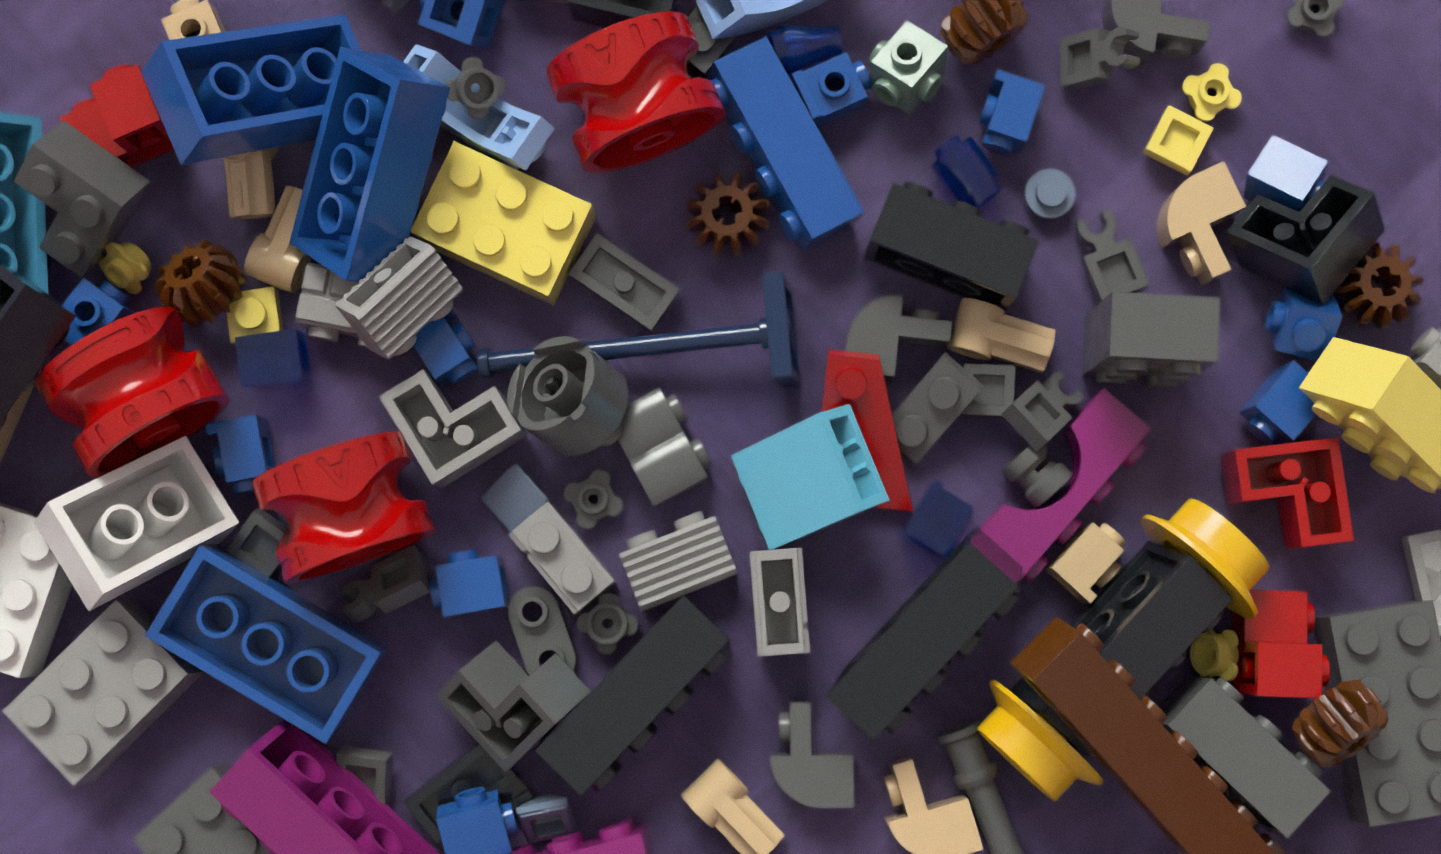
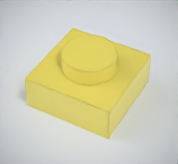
(1178, 140)
(255, 313)

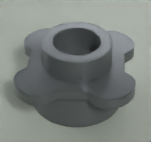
(1306, 21)
(490, 88)
(579, 496)
(607, 608)

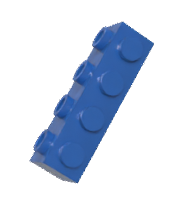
(784, 145)

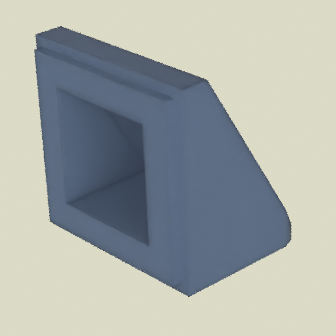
(514, 497)

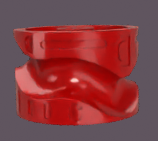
(635, 91)
(131, 389)
(342, 506)

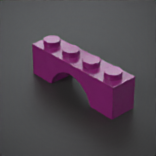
(1099, 441)

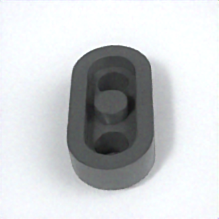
(542, 635)

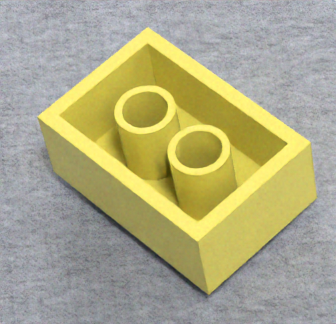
(504, 223)
(1382, 408)

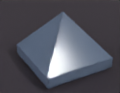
(546, 817)

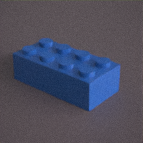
(246, 86)
(368, 162)
(266, 642)

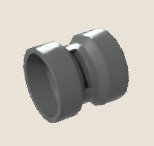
(1036, 474)

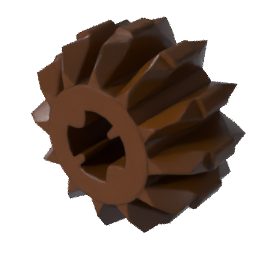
(982, 28)
(709, 209)
(200, 282)
(1372, 302)
(1340, 723)

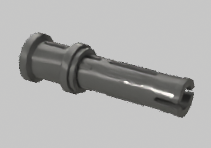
(976, 776)

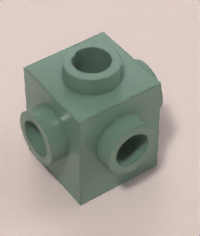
(907, 68)

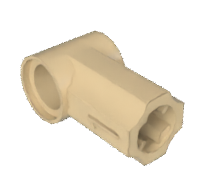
(250, 184)
(271, 254)
(987, 333)
(725, 804)

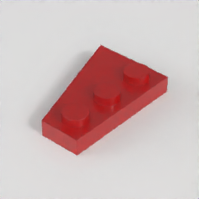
(860, 381)

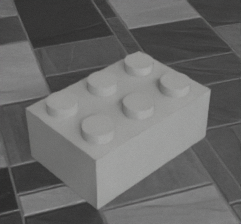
(100, 693)

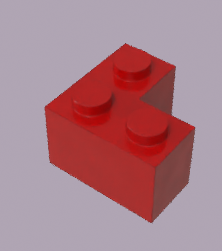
(122, 117)
(1306, 482)
(1275, 648)

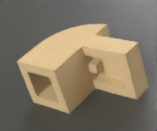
(1188, 218)
(929, 828)

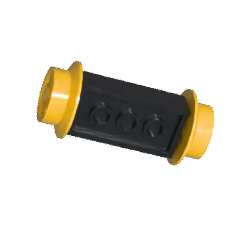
(1146, 623)

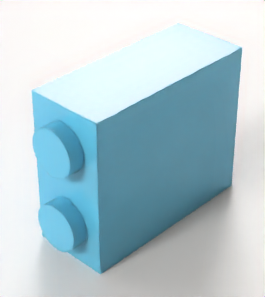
(809, 476)

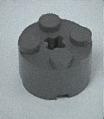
(568, 397)

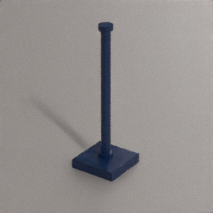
(774, 332)

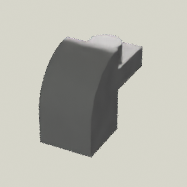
(1174, 35)
(881, 328)
(810, 776)

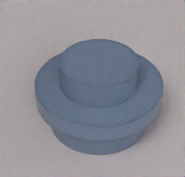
(1049, 193)

